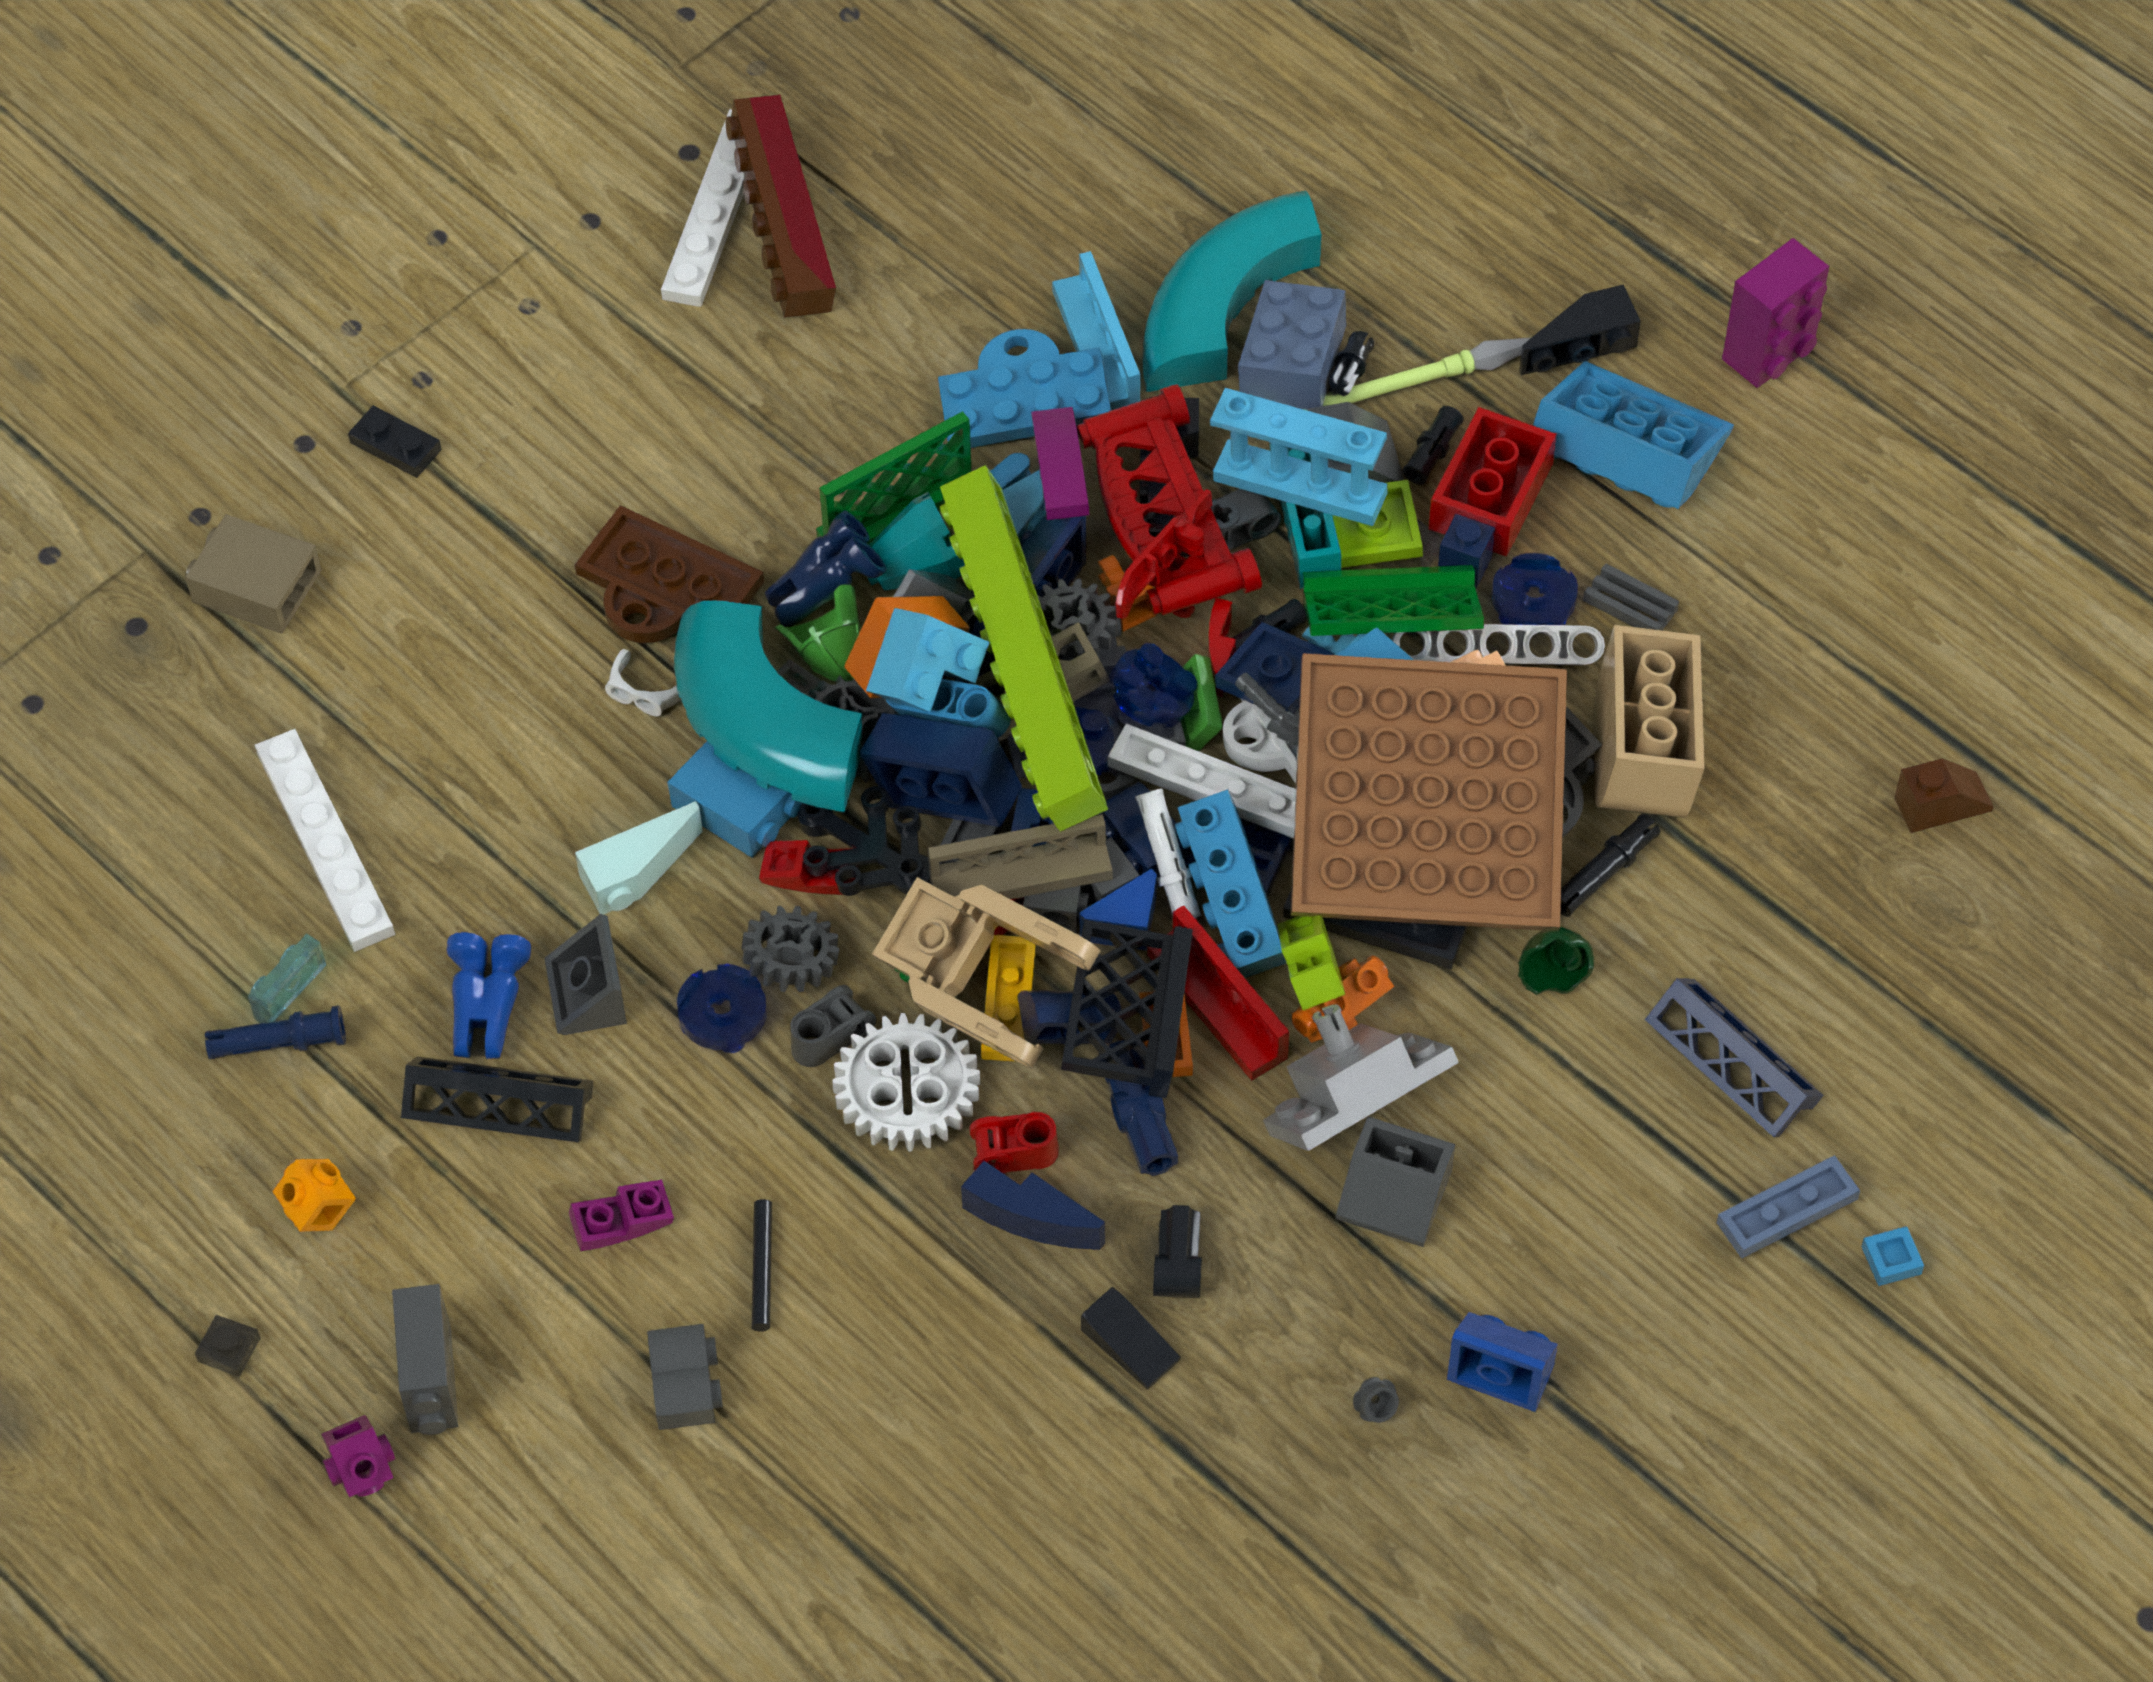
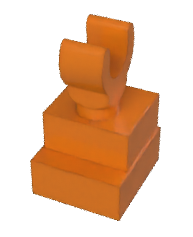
(1111, 578)

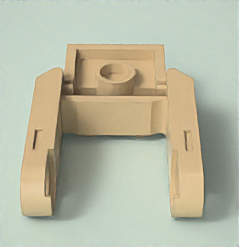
(941, 942)

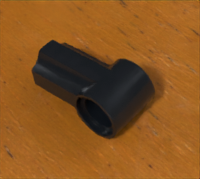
(1178, 1264)

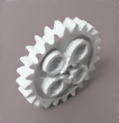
(863, 1084)

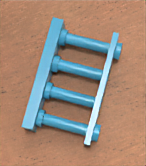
(1293, 479)

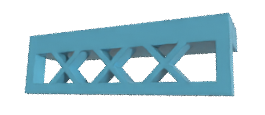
(1094, 324)

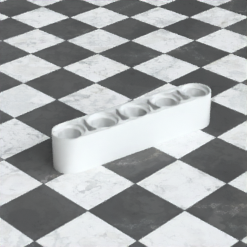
(1519, 638)

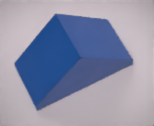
(1126, 907)

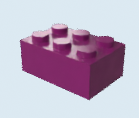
(1775, 313)

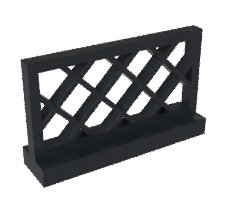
(1163, 1019)

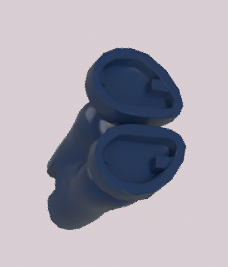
(822, 568)

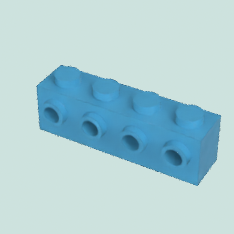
(1231, 883)

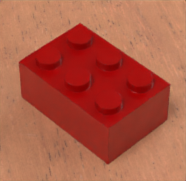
(1494, 476)

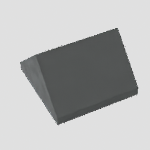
(586, 981)

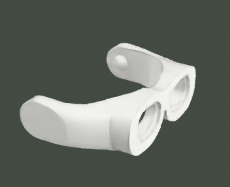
(625, 694)

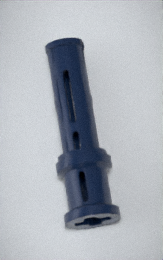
(296, 1031)

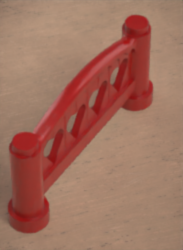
(1152, 427)

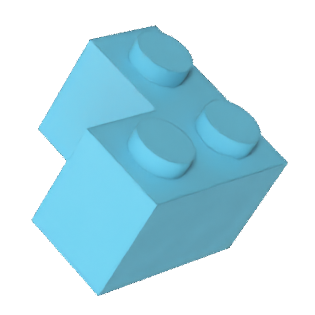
(918, 655)

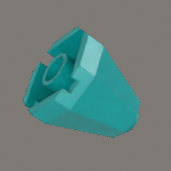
(915, 542)

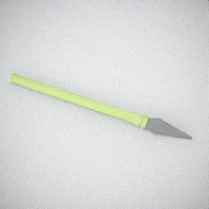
(1485, 356)

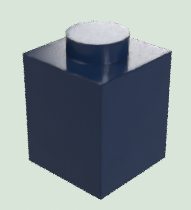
(1467, 544)

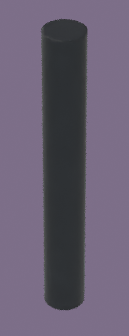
(761, 1265)

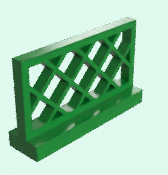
(887, 501)
(1392, 600)

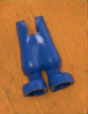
(482, 1000)

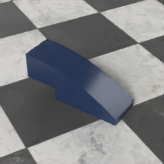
(1031, 1209)

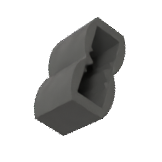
(682, 1376)

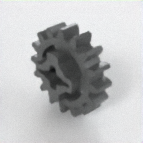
(1073, 605)
(790, 948)

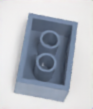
(1293, 343)

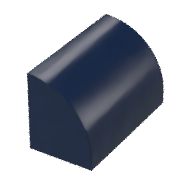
(1047, 1015)

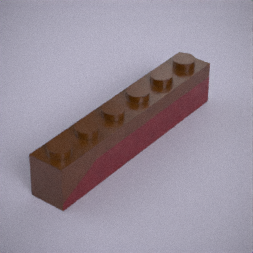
(781, 206)

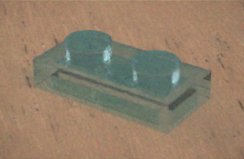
(287, 980)

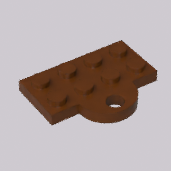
(659, 575)

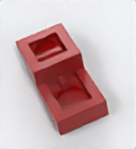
(1219, 644)
(785, 869)

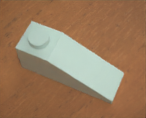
(634, 860)

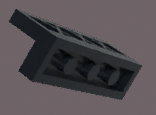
(499, 1082)

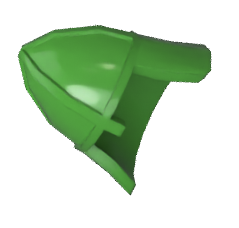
(830, 638)

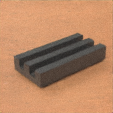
(1634, 596)

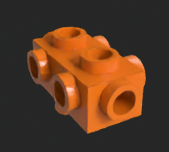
(1362, 985)

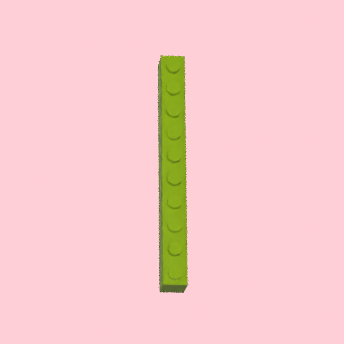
(1022, 649)

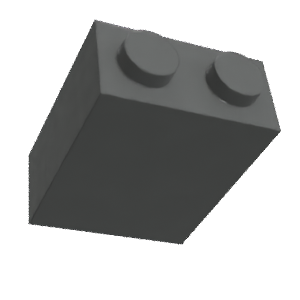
(425, 1359)

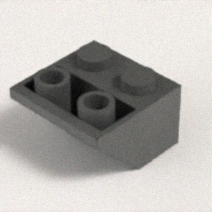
(1395, 1181)

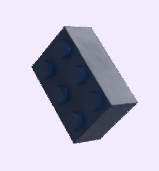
(941, 768)

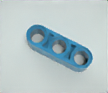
(964, 706)

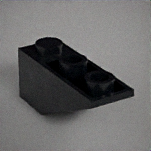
(1587, 329)

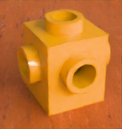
(313, 1194)

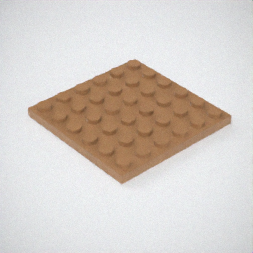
(1429, 792)

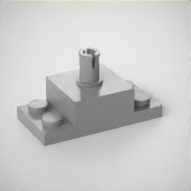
(1352, 1078)

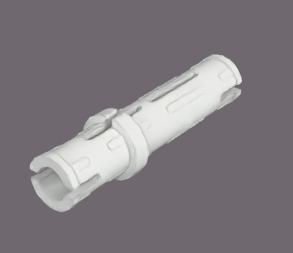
(1166, 849)

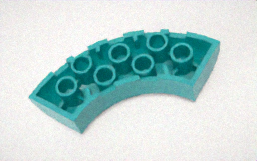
(1216, 280)
(755, 714)

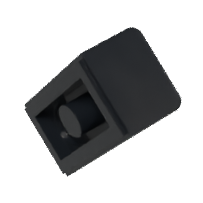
(1128, 1338)

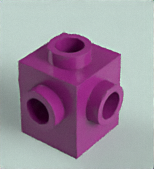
(358, 1457)

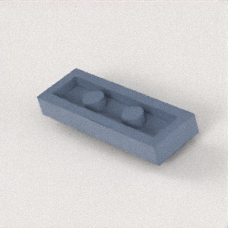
(1788, 1206)

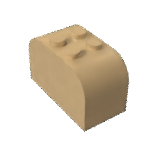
(1649, 722)

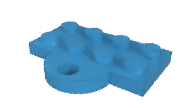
(1010, 387)

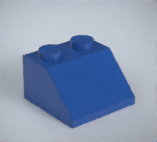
(1501, 1360)

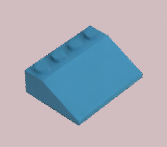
(1631, 434)

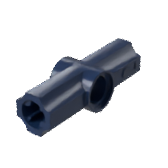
(1142, 1120)

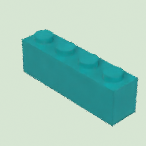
(1310, 534)

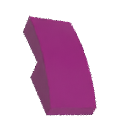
(627, 1215)

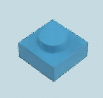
(1892, 1256)

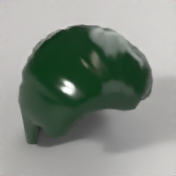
(1555, 961)

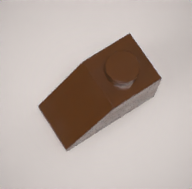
(1939, 794)

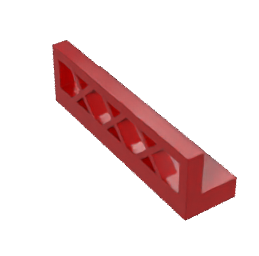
(1229, 1003)

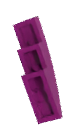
(1060, 463)

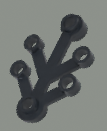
(866, 848)

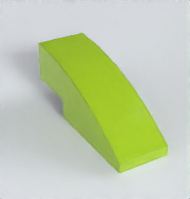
(1310, 960)

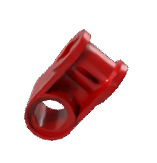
(1012, 1144)

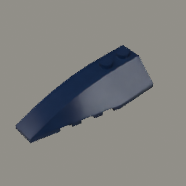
(1052, 553)

